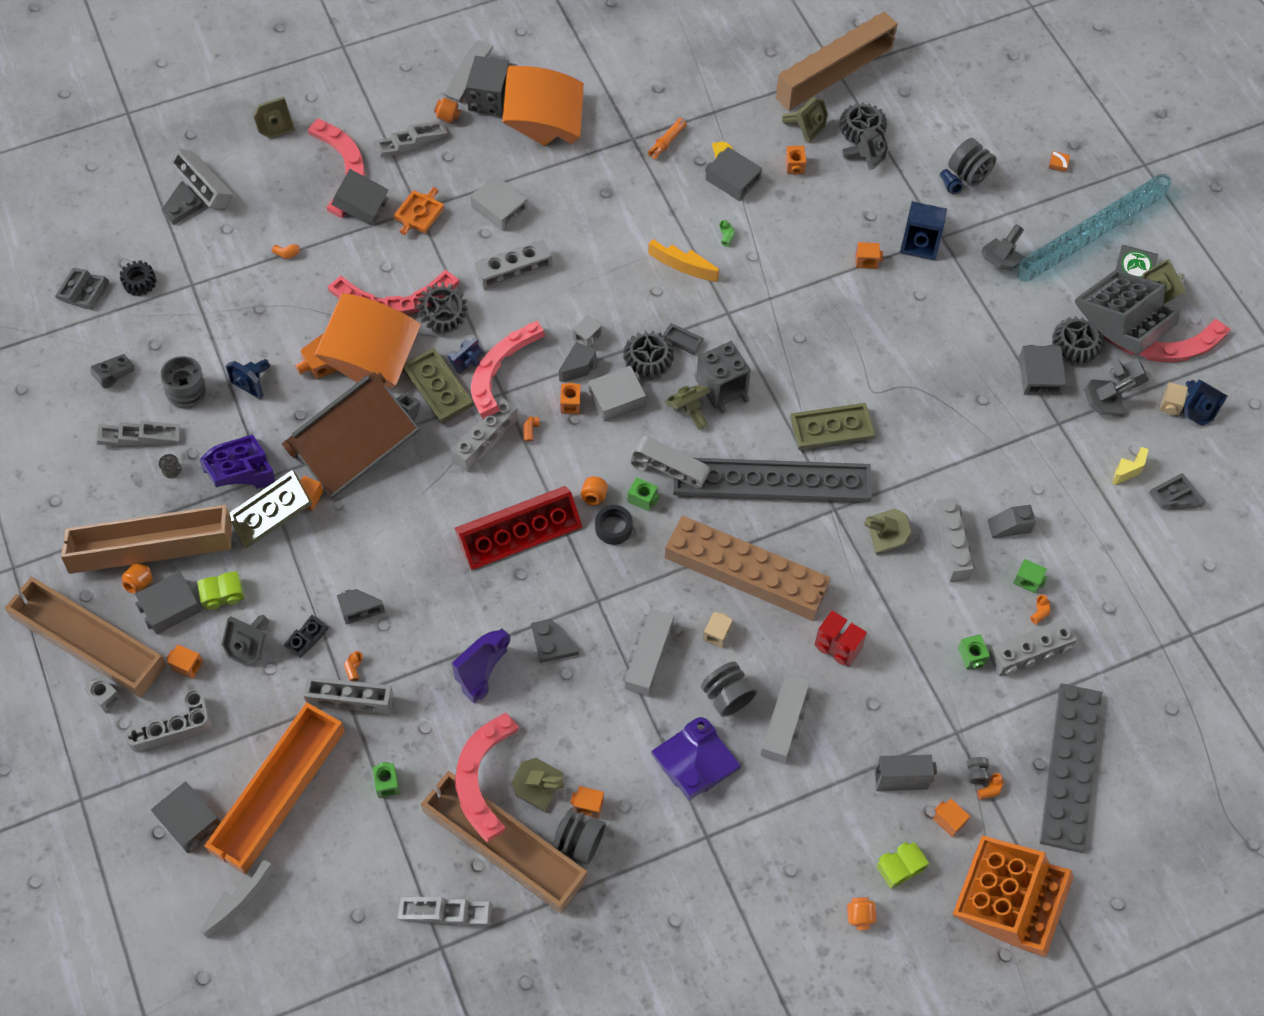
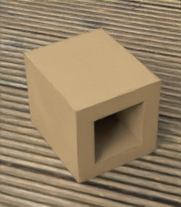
(1173, 399)
(718, 629)

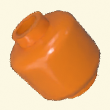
(447, 110)
(594, 490)
(137, 578)
(861, 913)

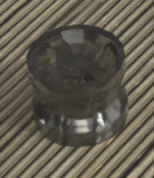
(171, 461)

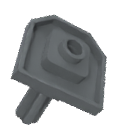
(872, 146)
(1003, 253)
(1107, 395)
(244, 641)

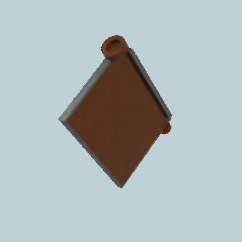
(352, 434)

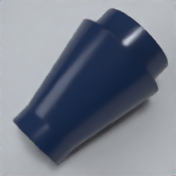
(952, 182)

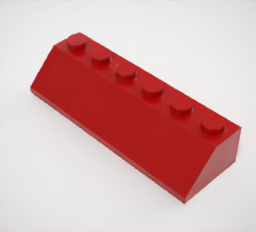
(518, 527)

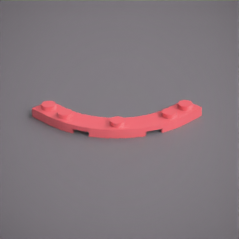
(342, 144)
(406, 304)
(1184, 350)
(481, 382)
(467, 775)

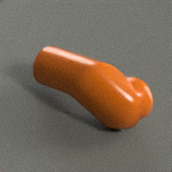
(1043, 609)
(993, 789)

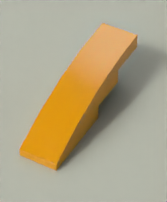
(687, 263)

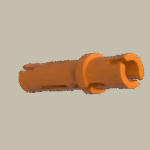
(663, 142)

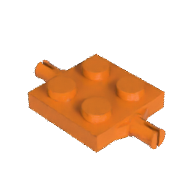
(419, 211)

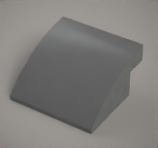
(1128, 310)

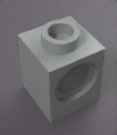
(587, 331)
(106, 700)

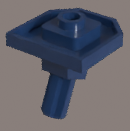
(247, 376)
(1203, 402)

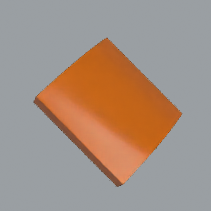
(543, 104)
(367, 339)
(1014, 895)

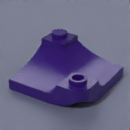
(238, 463)
(477, 662)
(695, 758)

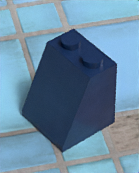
(923, 230)

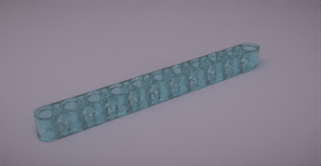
(1093, 227)

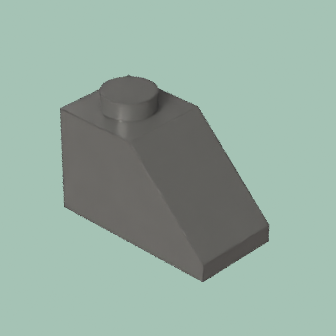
(578, 363)
(1012, 521)
(359, 605)

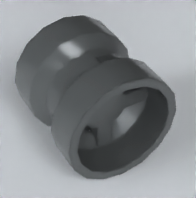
(978, 770)

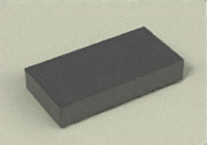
(683, 339)

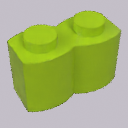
(220, 590)
(902, 865)

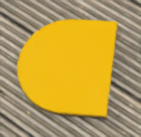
(720, 146)

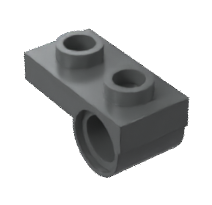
(107, 371)

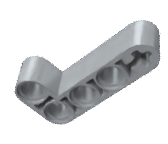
(669, 461)
(168, 725)

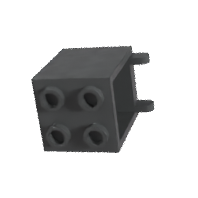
(487, 85)
(725, 375)

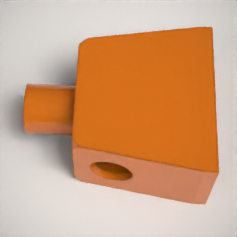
(314, 364)

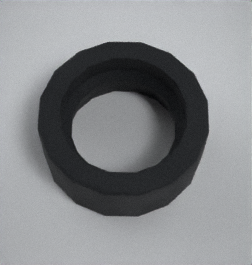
(611, 538)

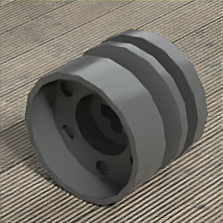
(972, 162)
(183, 381)
(728, 689)
(580, 836)

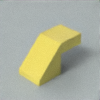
(1128, 469)

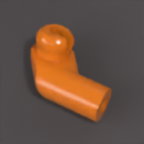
(286, 252)
(528, 427)
(352, 664)

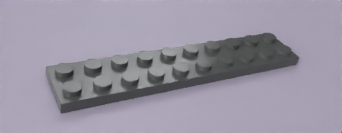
(782, 480)

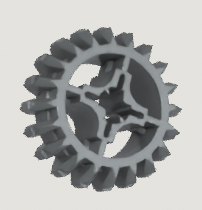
(860, 118)
(448, 312)
(1086, 347)
(659, 349)

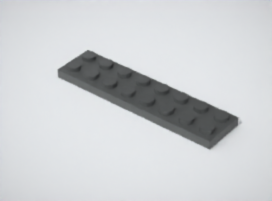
(1071, 768)

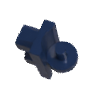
(466, 355)

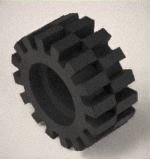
(138, 286)

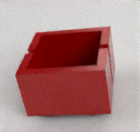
(842, 646)

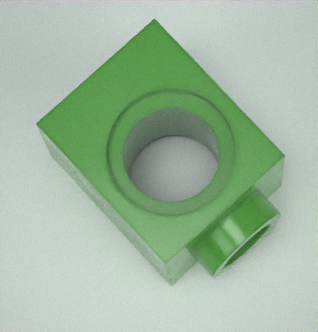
(642, 487)
(1030, 576)
(976, 644)
(389, 787)

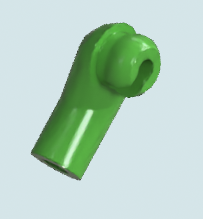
(728, 232)

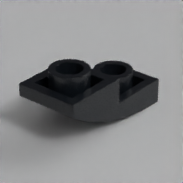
(305, 638)

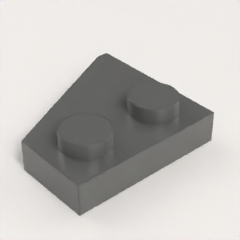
(181, 204)
(1177, 494)
(551, 641)

